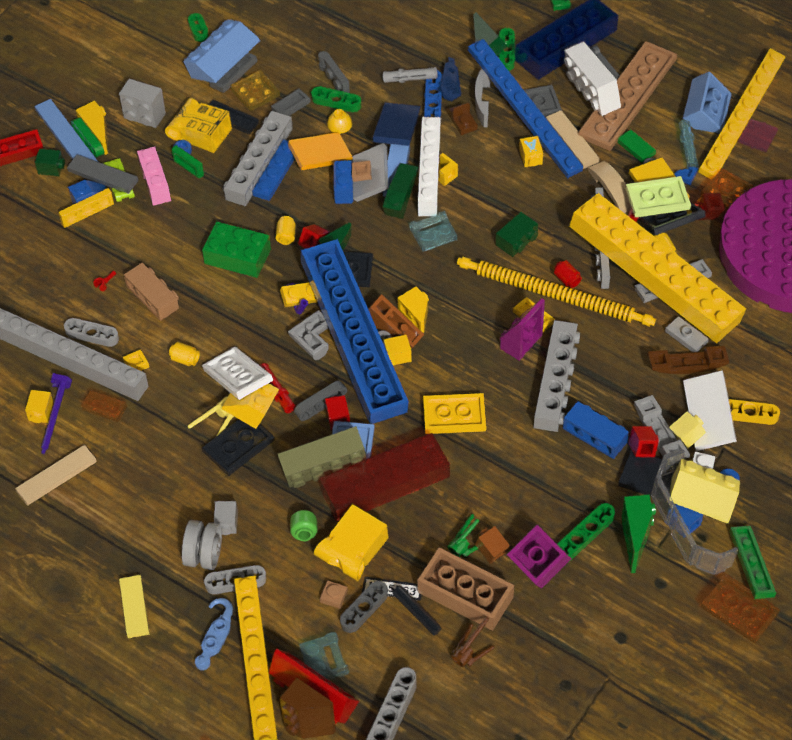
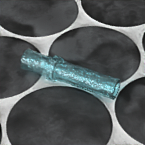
(687, 139)

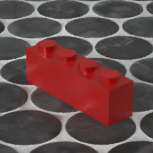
(20, 147)

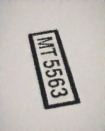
(411, 588)

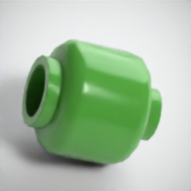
(303, 525)

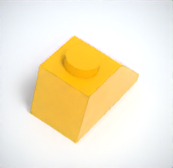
(414, 307)

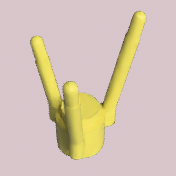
(219, 411)

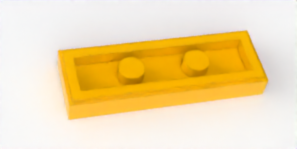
(86, 208)

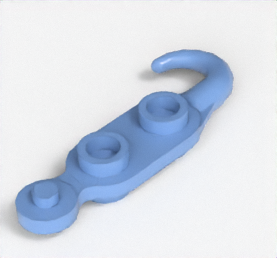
(216, 634)

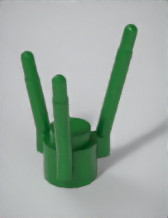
(459, 544)

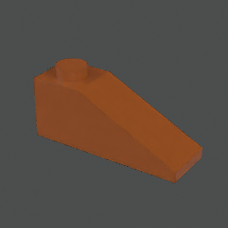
(390, 319)

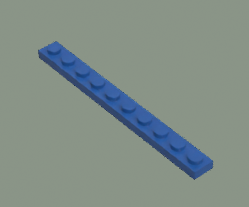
(525, 108)

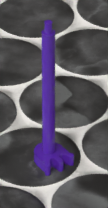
(62, 382)

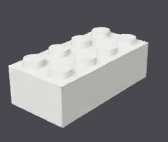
(592, 78)

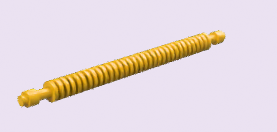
(540, 286)

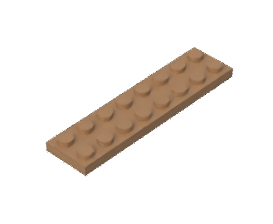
(634, 89)

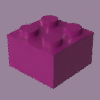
(539, 556)

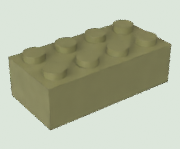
(322, 457)

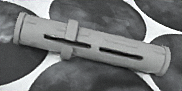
(407, 75)

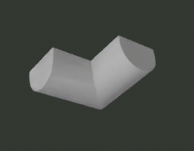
(307, 335)

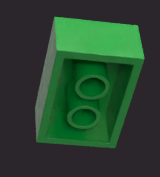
(236, 249)

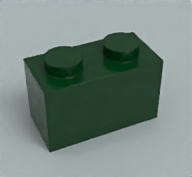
(517, 234)

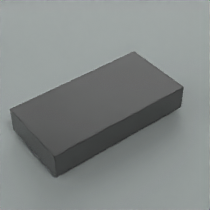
(291, 103)

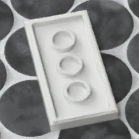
(237, 373)
(710, 402)

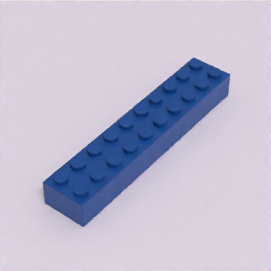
(354, 332)

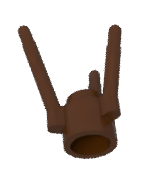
(463, 653)

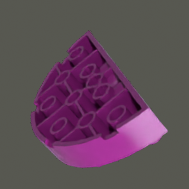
(758, 244)

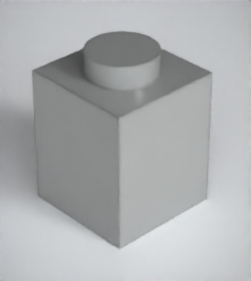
(226, 515)

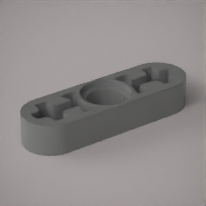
(317, 401)
(362, 616)

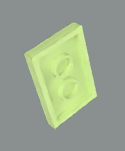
(658, 196)

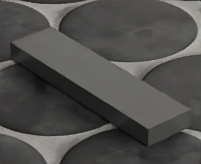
(102, 174)

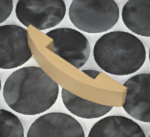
(612, 183)

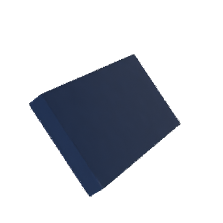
(396, 124)

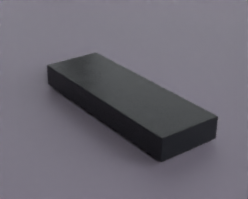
(239, 120)

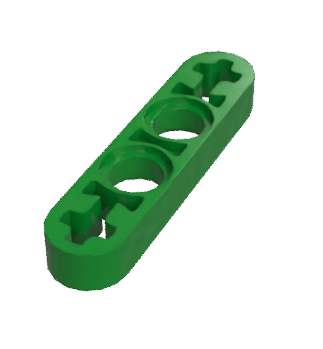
(587, 535)

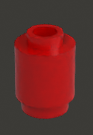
(567, 274)

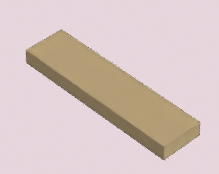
(571, 138)
(55, 475)

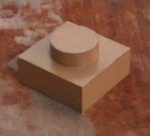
(361, 171)
(333, 594)

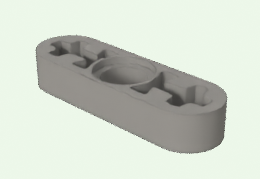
(85, 326)
(227, 574)

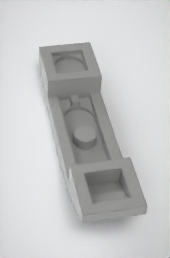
(481, 106)
(650, 415)

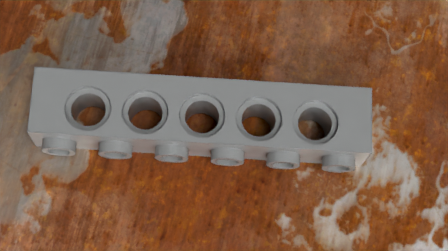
(256, 159)
(561, 346)

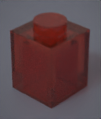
(711, 204)

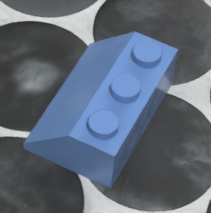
(707, 103)

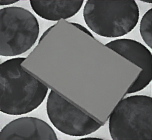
(379, 181)

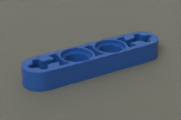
(433, 98)

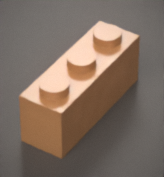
(151, 291)

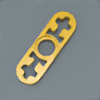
(757, 407)

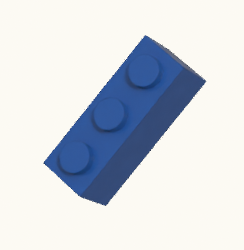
(595, 430)

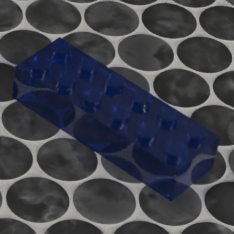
(546, 48)

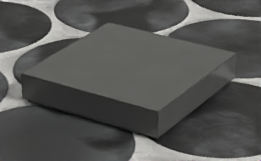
(544, 99)

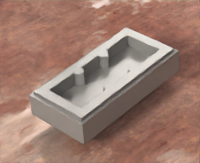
(686, 335)

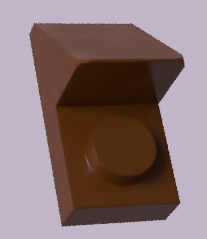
(462, 118)

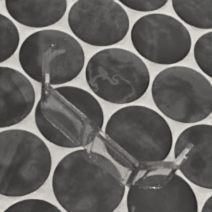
(693, 554)

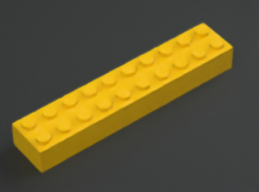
(657, 267)

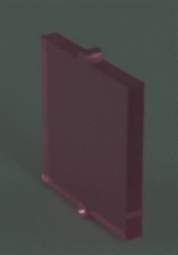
(758, 135)

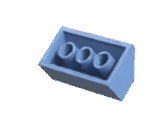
(220, 51)

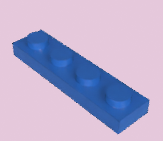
(274, 172)

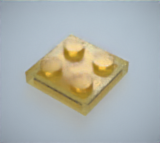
(255, 90)

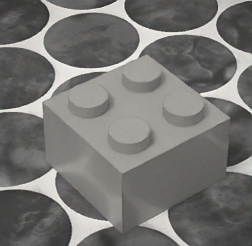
(142, 103)

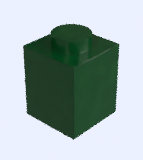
(49, 162)

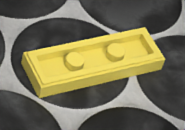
(134, 606)

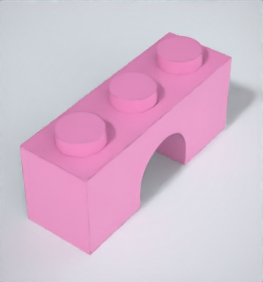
(154, 176)

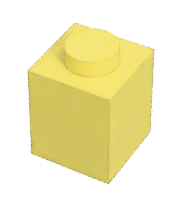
(688, 429)

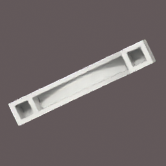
(429, 166)

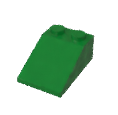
(636, 523)

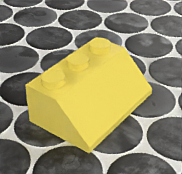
(704, 490)

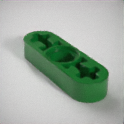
(511, 44)
(328, 94)
(87, 137)

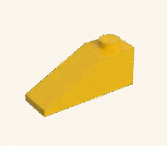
(94, 118)

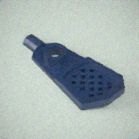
(450, 81)

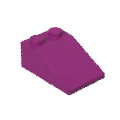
(524, 331)

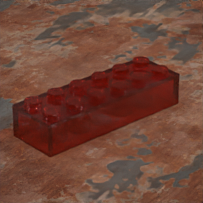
(386, 476)

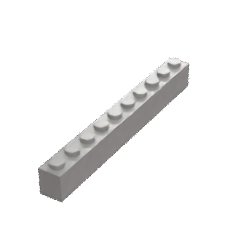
(72, 356)

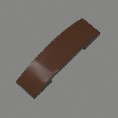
(688, 363)

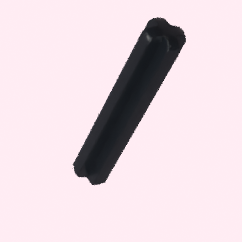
(420, 614)

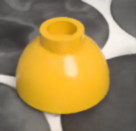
(339, 122)

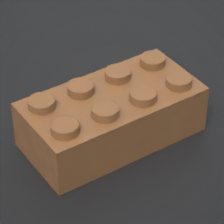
(465, 588)

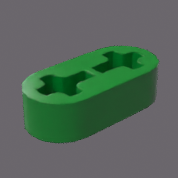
(201, 26)

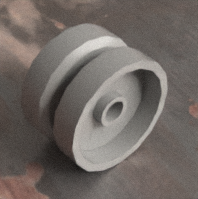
(201, 544)

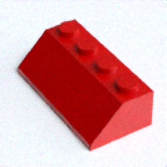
(287, 668)

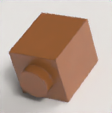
(492, 544)

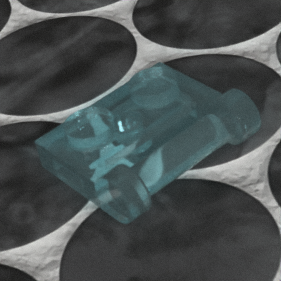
(434, 236)
(315, 656)

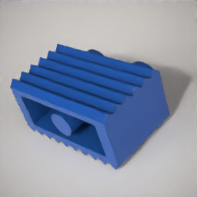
(343, 182)

